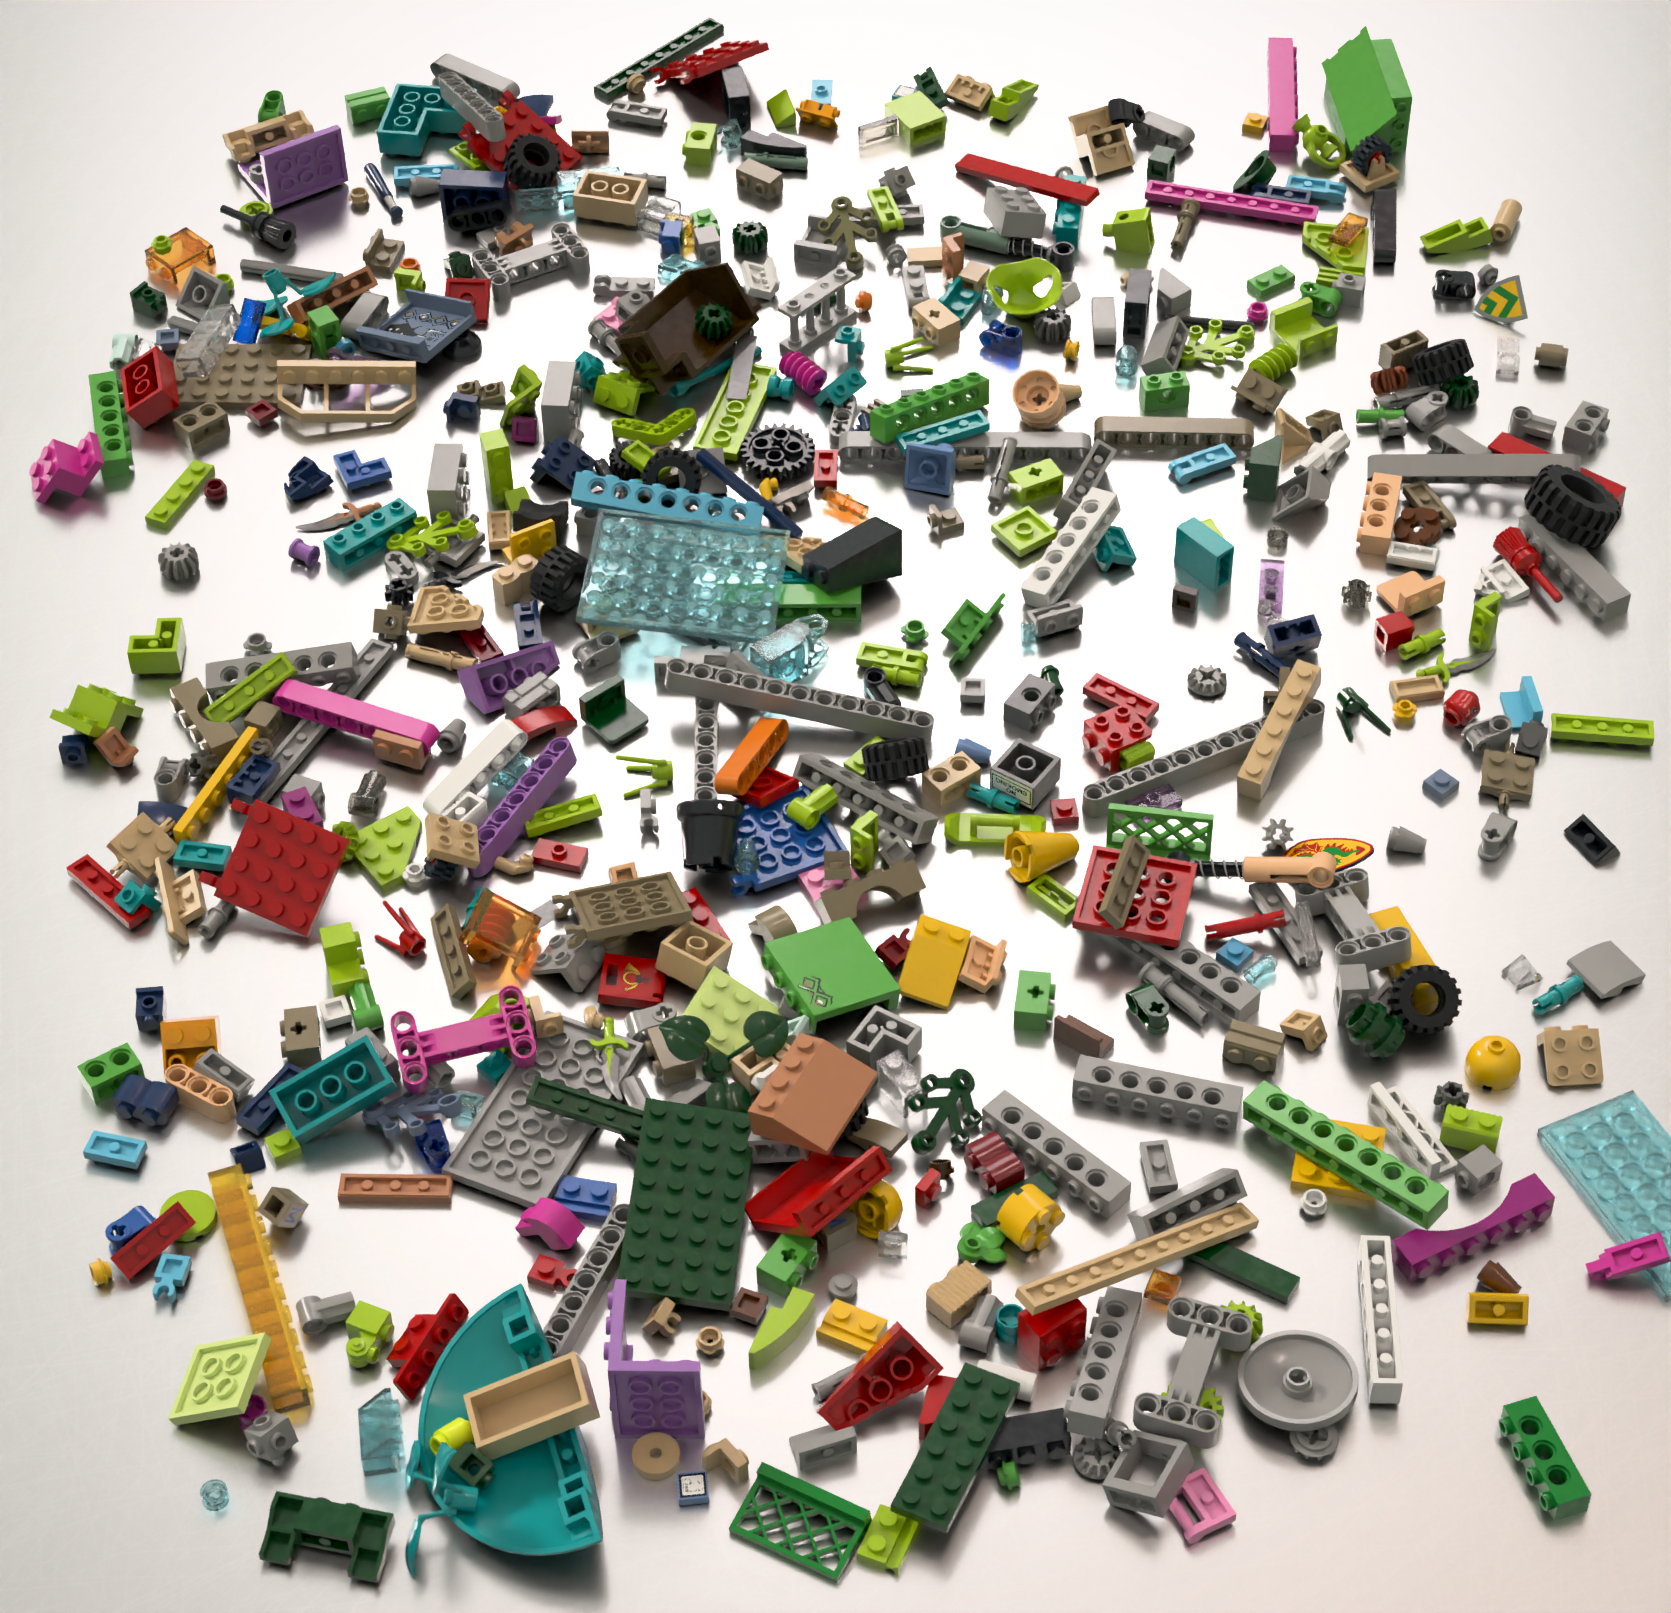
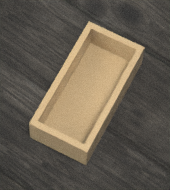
(531, 1406)

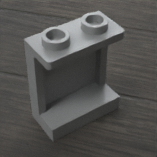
(812, 250)

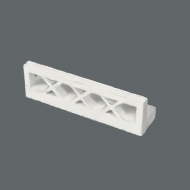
(1407, 1134)

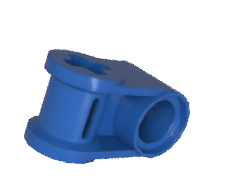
(128, 1227)

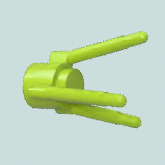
(895, 356)
(661, 770)

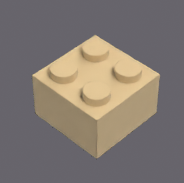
(692, 953)

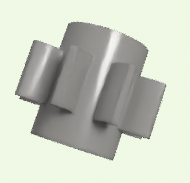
(1284, 836)

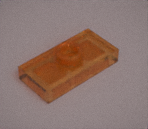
(1348, 229)

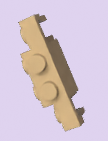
(260, 136)

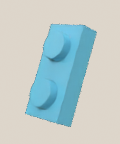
(115, 1149)

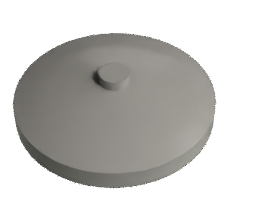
(1298, 1380)

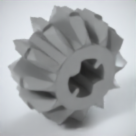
(178, 561)

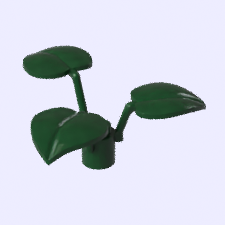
(686, 1039)

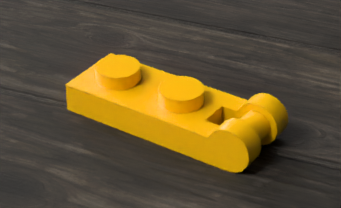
(299, 329)

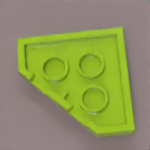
(1352, 259)
(388, 847)

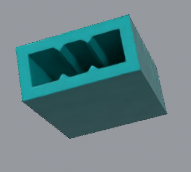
(1204, 554)

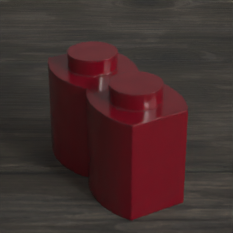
(993, 1163)

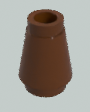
(1498, 1279)

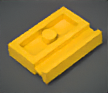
(851, 1327)

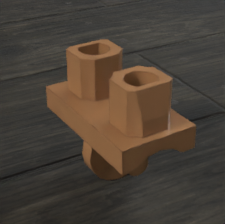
(590, 141)
(519, 239)

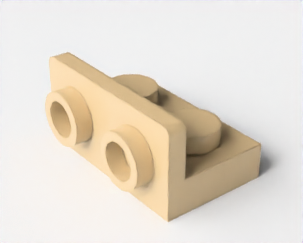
(969, 92)

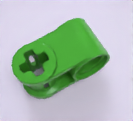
(272, 106)
(1324, 299)

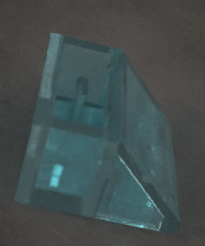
(381, 1434)

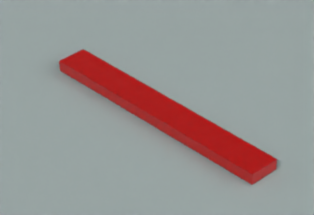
(1029, 179)

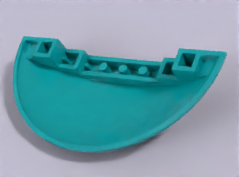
(541, 1493)

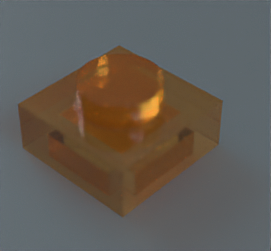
(1162, 1286)

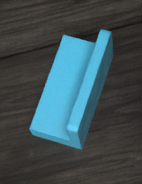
(1522, 704)

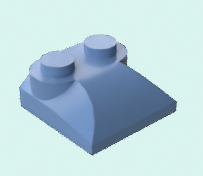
(930, 468)

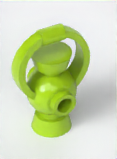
(1315, 139)

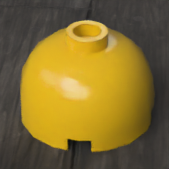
(1493, 1062)
(878, 1209)

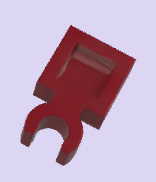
(894, 949)

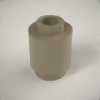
(1551, 355)

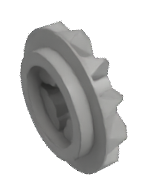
(1207, 687)
(1324, 1446)
(1087, 1463)

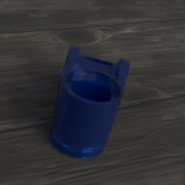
(1005, 338)
(434, 1145)

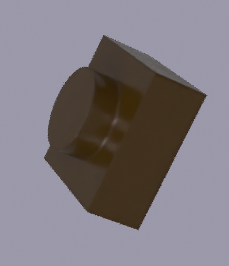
(1185, 598)

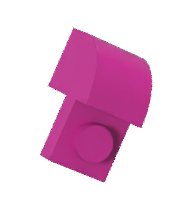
(552, 1222)

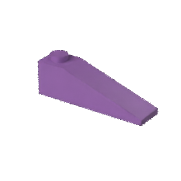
(490, 680)

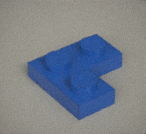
(359, 474)

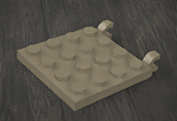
(624, 908)

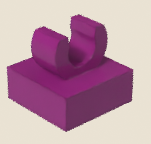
(524, 429)

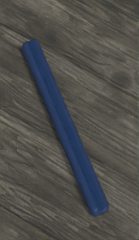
(748, 493)

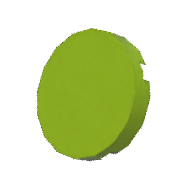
(200, 1208)

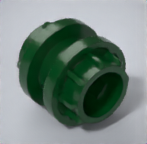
(1380, 1033)

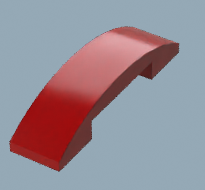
(543, 719)

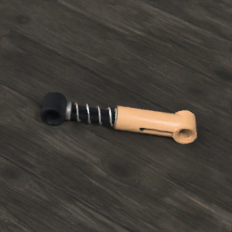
(1268, 869)

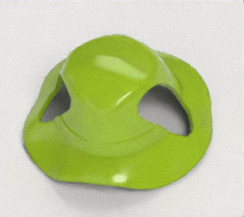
(1019, 281)

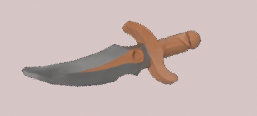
(339, 518)

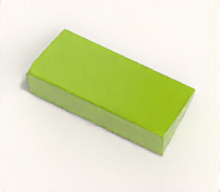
(782, 109)

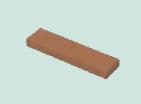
(395, 1188)

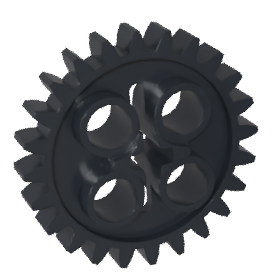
(777, 451)

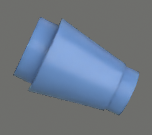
(973, 750)

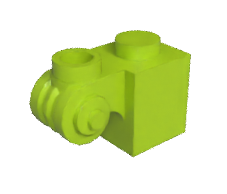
(367, 1331)

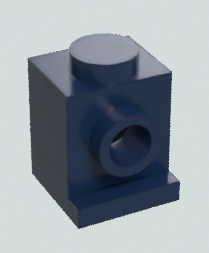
(150, 1007)

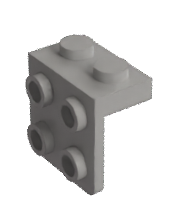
(575, 964)

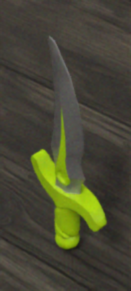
(1454, 666)
(610, 1058)

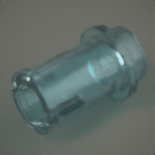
(1265, 964)

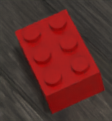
(149, 387)

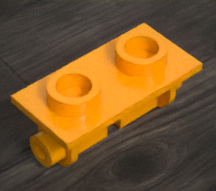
(810, 111)

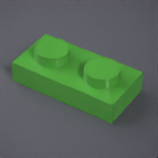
(1270, 281)

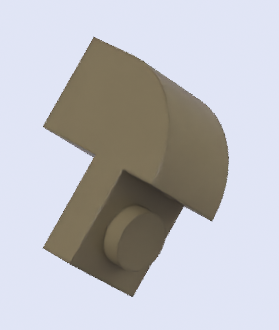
(773, 924)

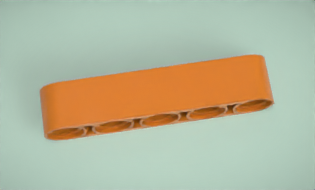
(751, 756)

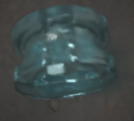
(1027, 632)
(210, 1502)

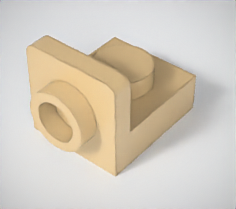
(1305, 1026)

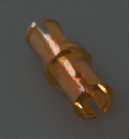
(845, 502)

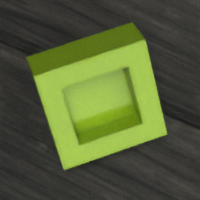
(282, 1146)

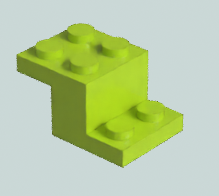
(96, 710)

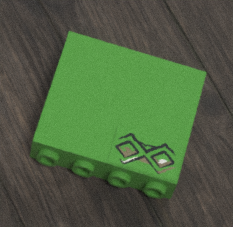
(829, 971)

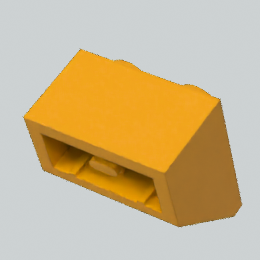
(189, 1039)

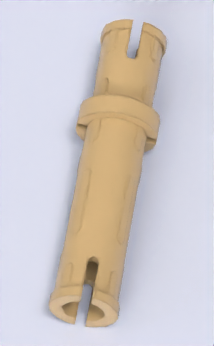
(450, 660)

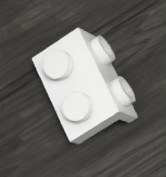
(761, 280)

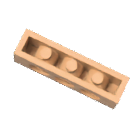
(1379, 514)

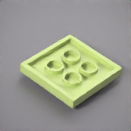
(724, 1008)
(220, 1379)

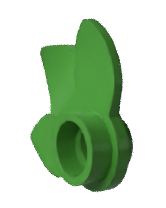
(980, 1244)

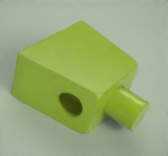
(1132, 230)

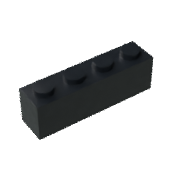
(1030, 1439)

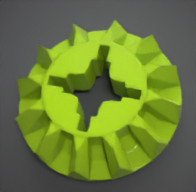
(256, 206)
(350, 832)

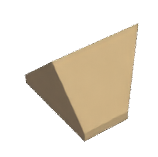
(1295, 435)

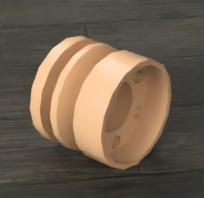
(1039, 399)

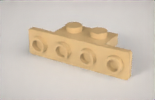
(181, 899)

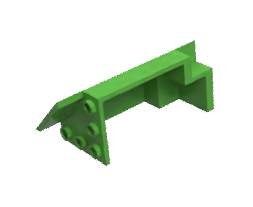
(1368, 92)

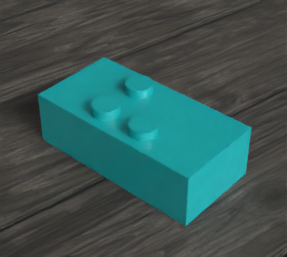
(333, 1090)

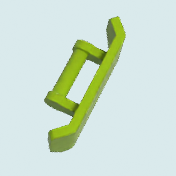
(988, 829)

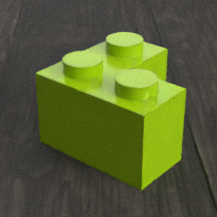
(160, 651)
(343, 957)

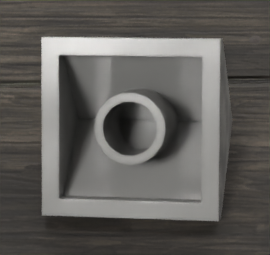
(201, 292)

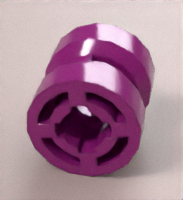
(256, 1408)

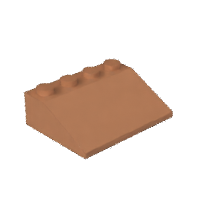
(811, 1095)

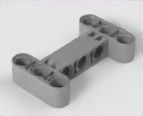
(561, 251)
(1362, 937)
(1192, 1372)

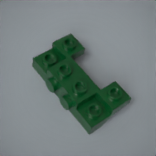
(328, 1527)

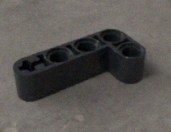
(1384, 225)

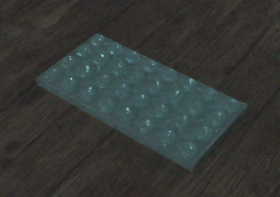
(1622, 1168)

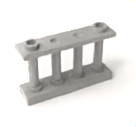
(829, 319)

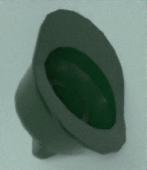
(1259, 171)

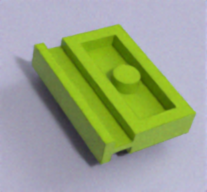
(888, 1540)

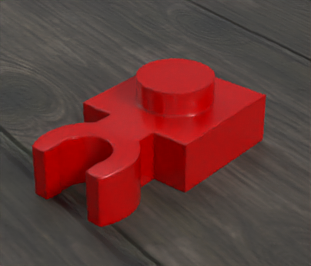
(549, 1273)

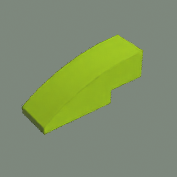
(1012, 99)
(1457, 236)
(781, 1327)

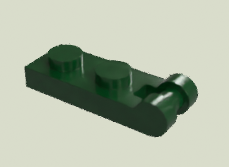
(931, 87)

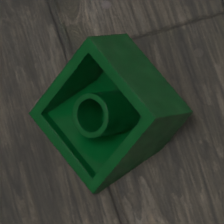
(1263, 470)

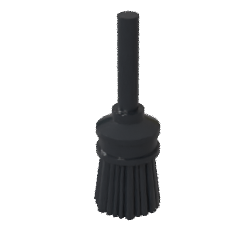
(265, 227)

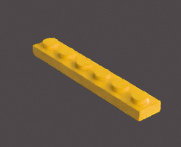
(215, 789)

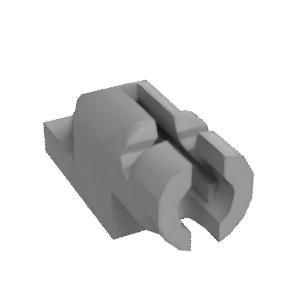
(704, 654)

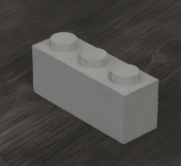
(1165, 347)

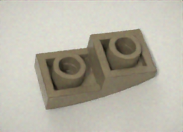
(488, 394)
(879, 1134)

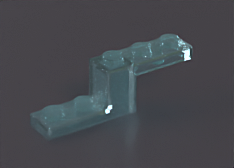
(555, 197)

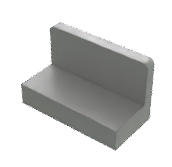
(822, 1445)

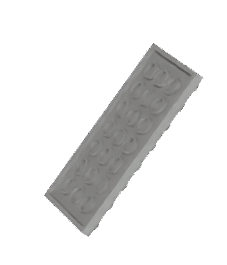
(525, 1149)

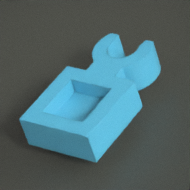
(171, 1272)

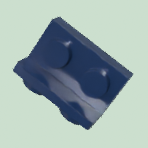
(252, 778)

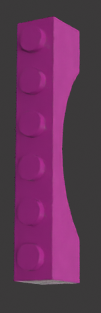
(1425, 1250)

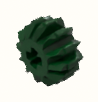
(750, 237)
(713, 321)
(1461, 391)

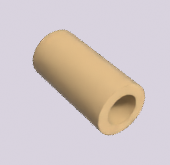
(1505, 220)

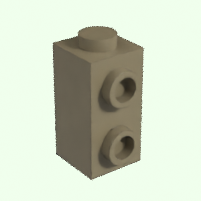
(759, 179)

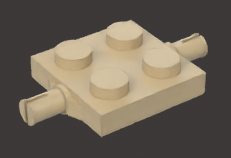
(140, 845)

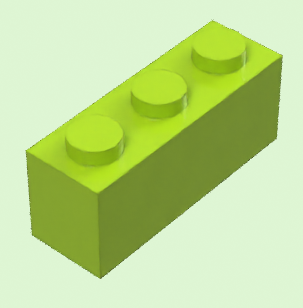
(496, 464)

